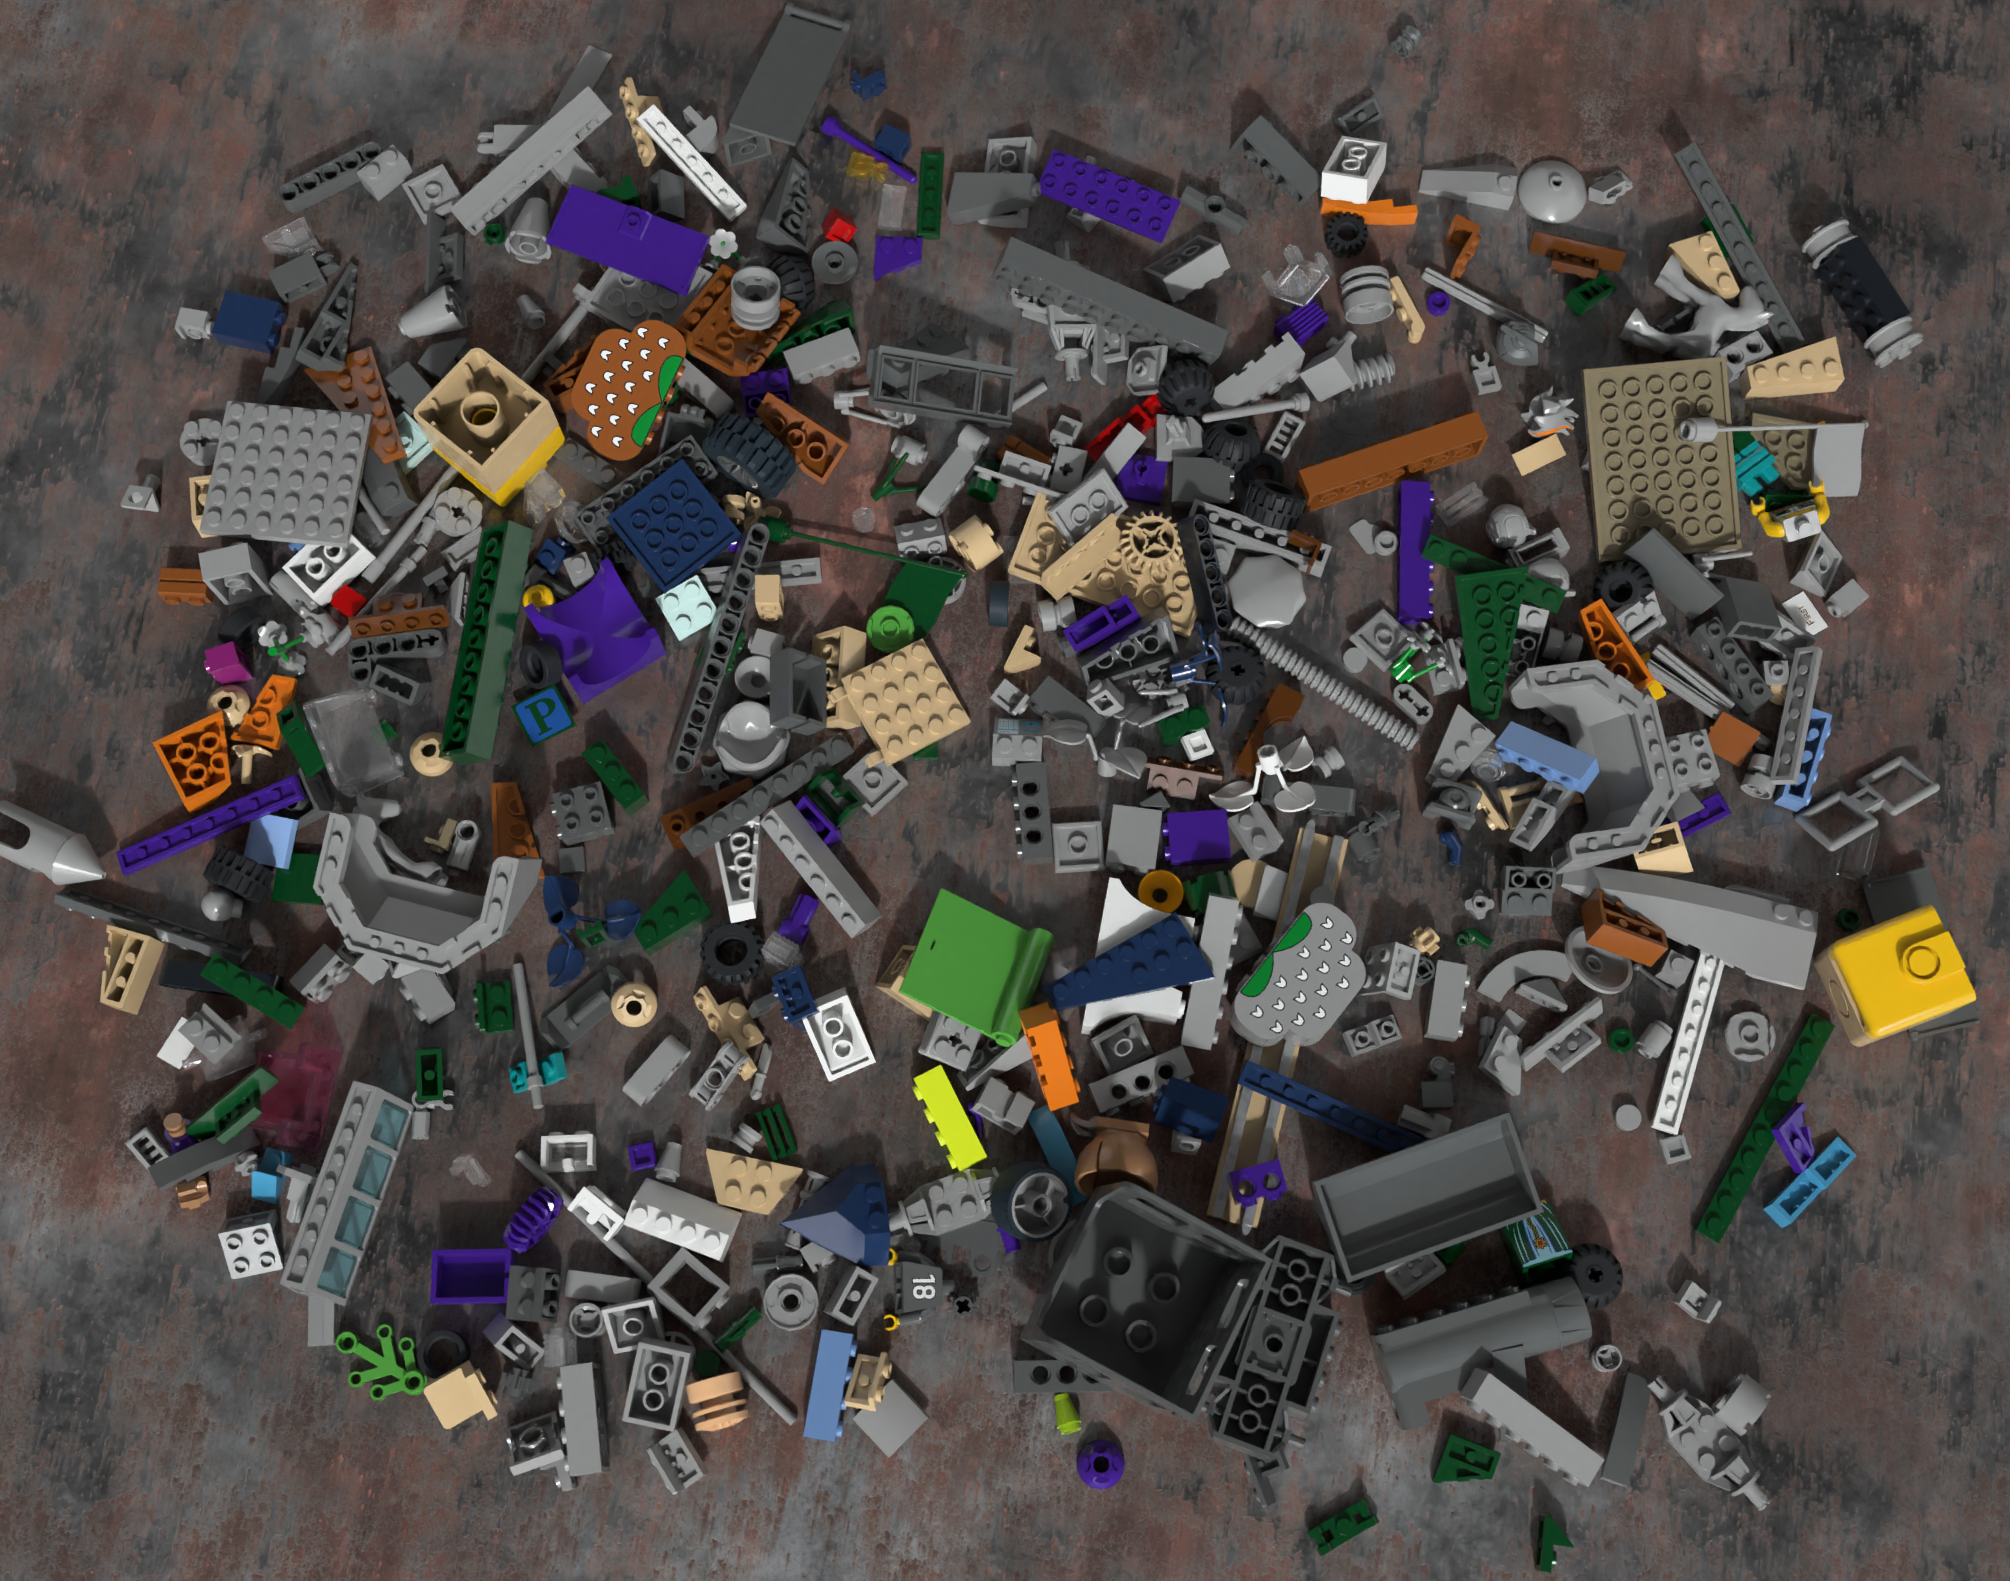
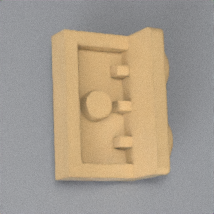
(867, 1382)

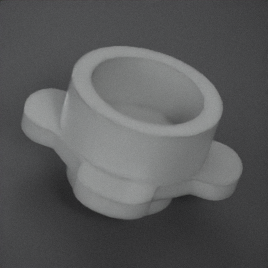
(1471, 905)
(247, 1163)

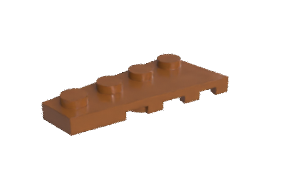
(510, 825)

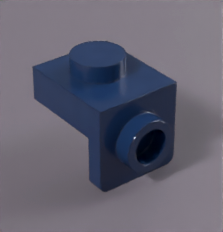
(869, 86)
(553, 553)

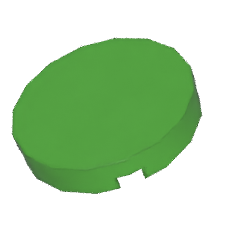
(890, 629)

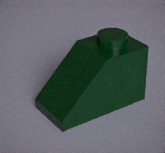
(429, 1073)

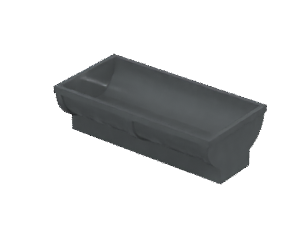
(1426, 1197)

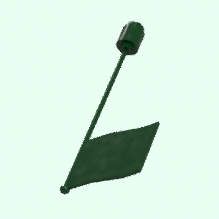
(917, 588)

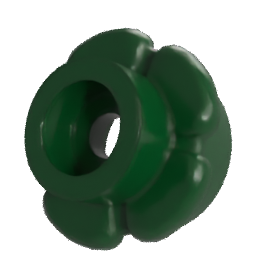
(490, 230)
(1852, 915)

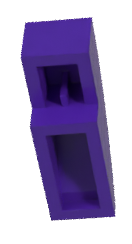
(1102, 623)

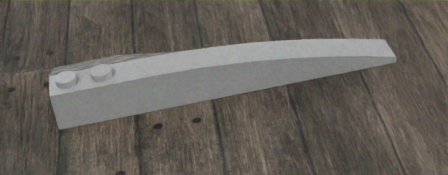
(1743, 930)

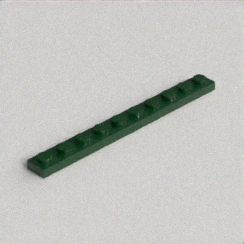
(1759, 1136)

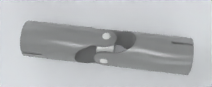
(305, 605)

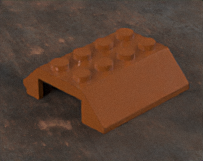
(718, 339)

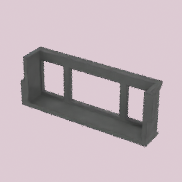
(910, 406)

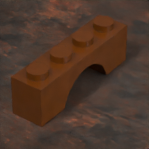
(1281, 708)

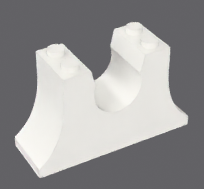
(1121, 920)

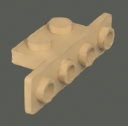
(634, 107)
(731, 1023)

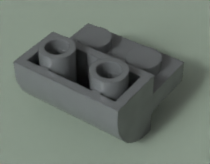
(1527, 890)
(533, 1294)

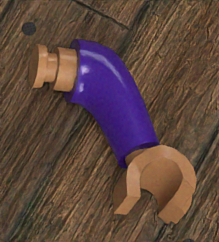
(196, 1191)

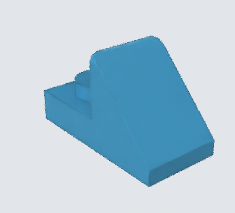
(266, 1182)

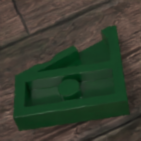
(1465, 1461)

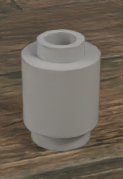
(905, 444)
(1654, 1039)

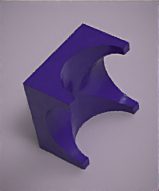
(598, 634)

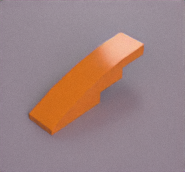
(1373, 212)

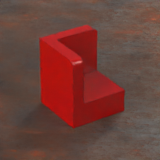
(838, 226)

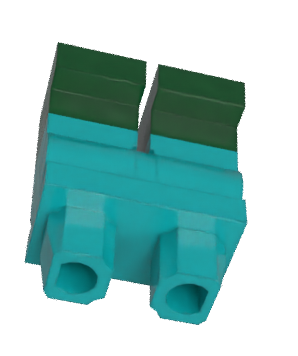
(1751, 463)

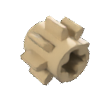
(1424, 940)

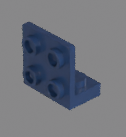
(795, 996)

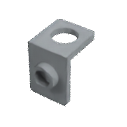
(1184, 1143)

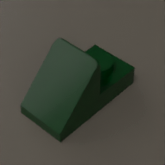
(1548, 1536)

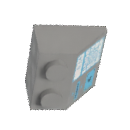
(1016, 741)

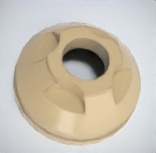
(241, 704)
(431, 765)
(634, 991)

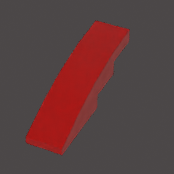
(1140, 417)

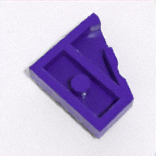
(896, 254)
(1795, 1139)

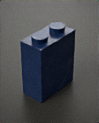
(249, 322)
(1189, 1109)

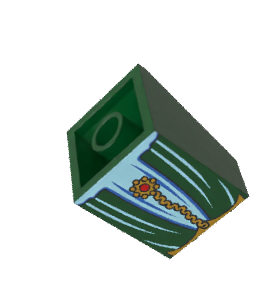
(1536, 1247)

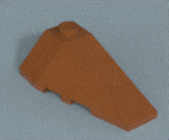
(809, 441)

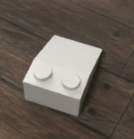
(838, 1035)

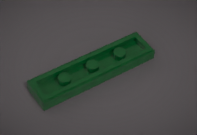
(930, 196)

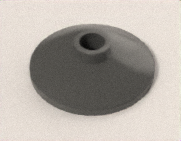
(834, 253)

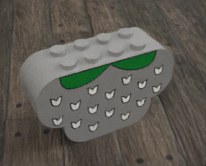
(1302, 980)

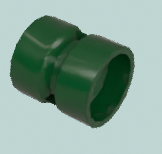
(983, 489)

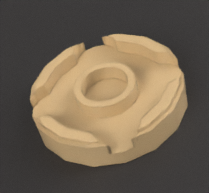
(1247, 880)

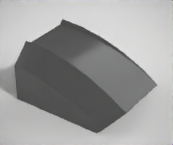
(313, 807)

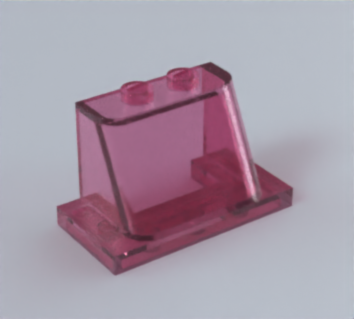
(301, 1098)

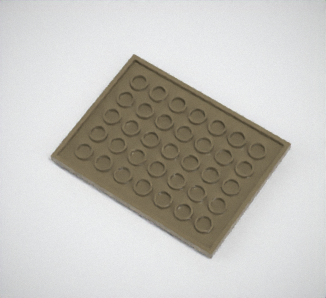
(1646, 471)

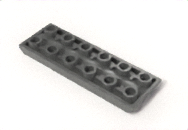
(593, 517)

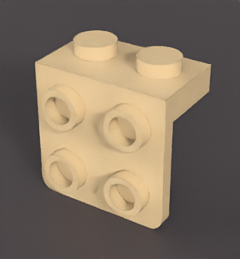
(460, 1395)

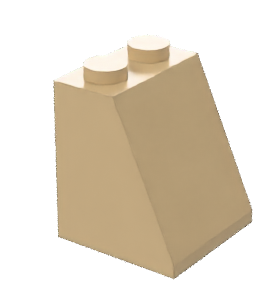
(893, 977)

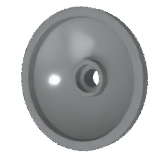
(1550, 202)
(1595, 966)

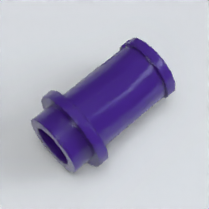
(1010, 1243)

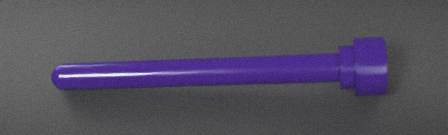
(832, 128)

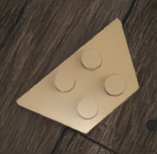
(749, 1182)

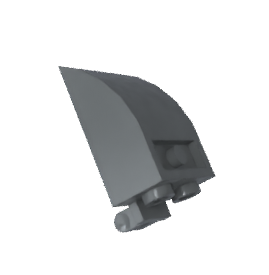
(685, 423)

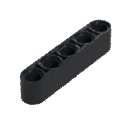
(1204, 573)
(187, 977)

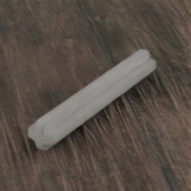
(1692, 677)

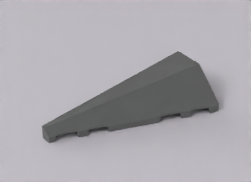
(327, 340)

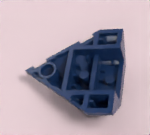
(848, 1217)

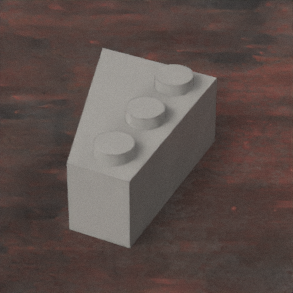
(1459, 746)

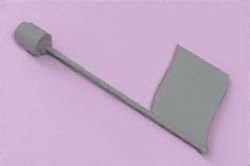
(1834, 450)

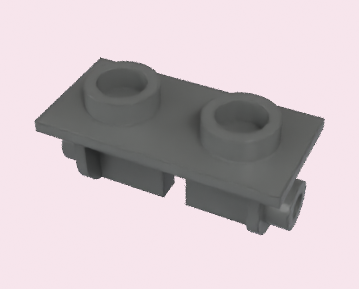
(1676, 321)

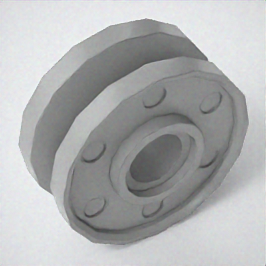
(779, 1291)

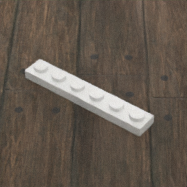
(691, 163)

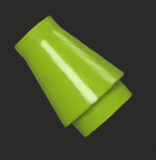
(1066, 1415)

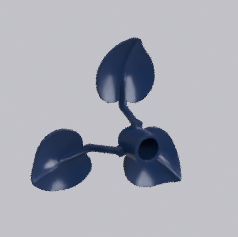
(1186, 668)
(559, 896)

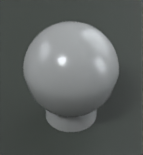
(221, 904)

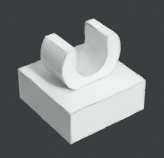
(1197, 745)

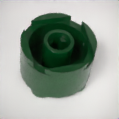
(1197, 893)

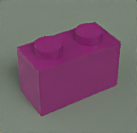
(228, 664)

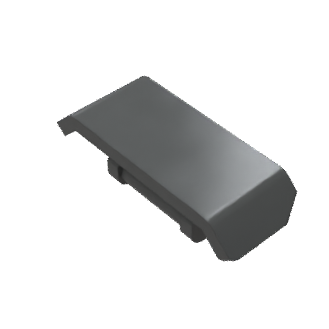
(582, 1009)

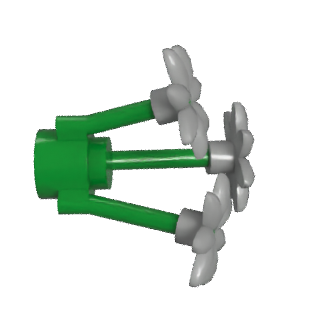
(1403, 668)

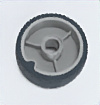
(1031, 1201)

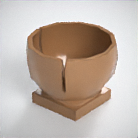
(1117, 1156)

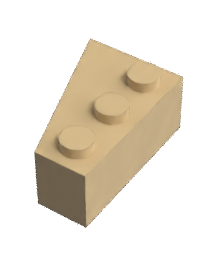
(1705, 265)

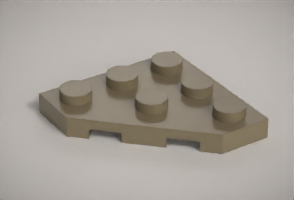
(1789, 448)

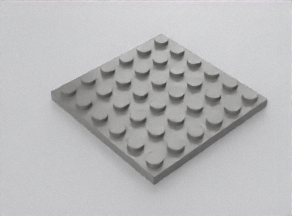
(287, 474)

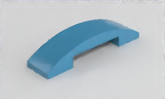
(1055, 1147)

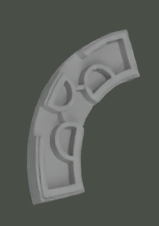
(1523, 966)

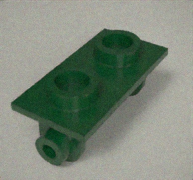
(1776, 499)

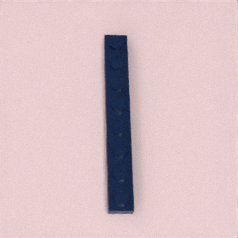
(1325, 1108)

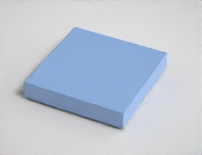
(271, 840)

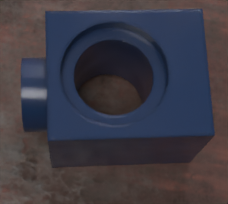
(893, 143)

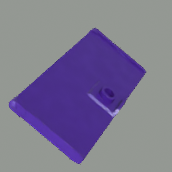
(628, 240)

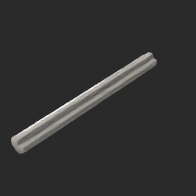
(1478, 300)
(1694, 697)

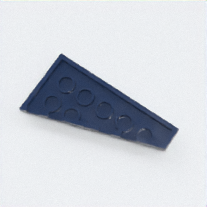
(1142, 964)

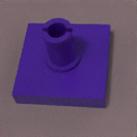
(1142, 479)

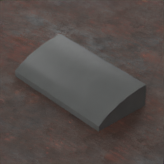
(1673, 574)

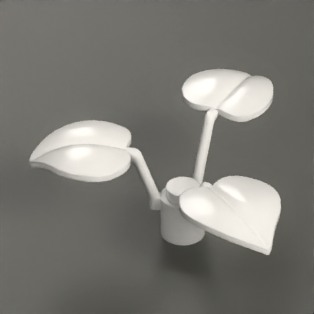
(1297, 797)

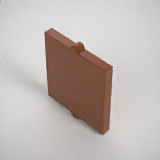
(1732, 738)

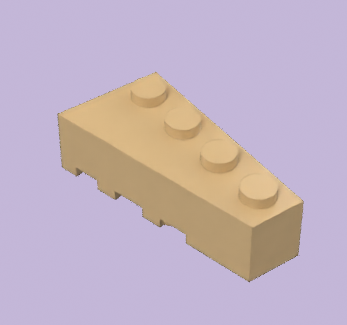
(1798, 372)

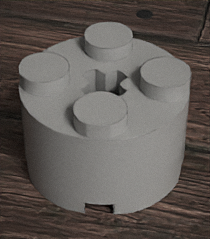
(1742, 1403)

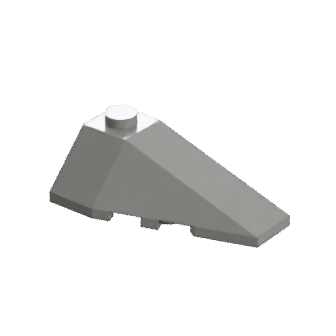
(1478, 184)

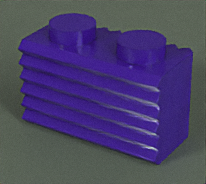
(1301, 322)

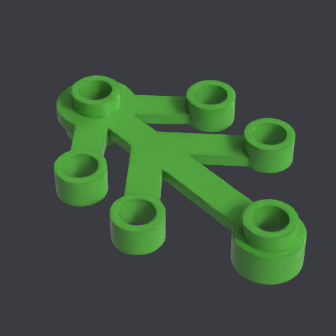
(386, 1365)

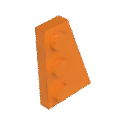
(261, 724)

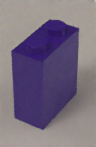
(1196, 838)

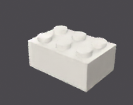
(1353, 169)
(327, 568)

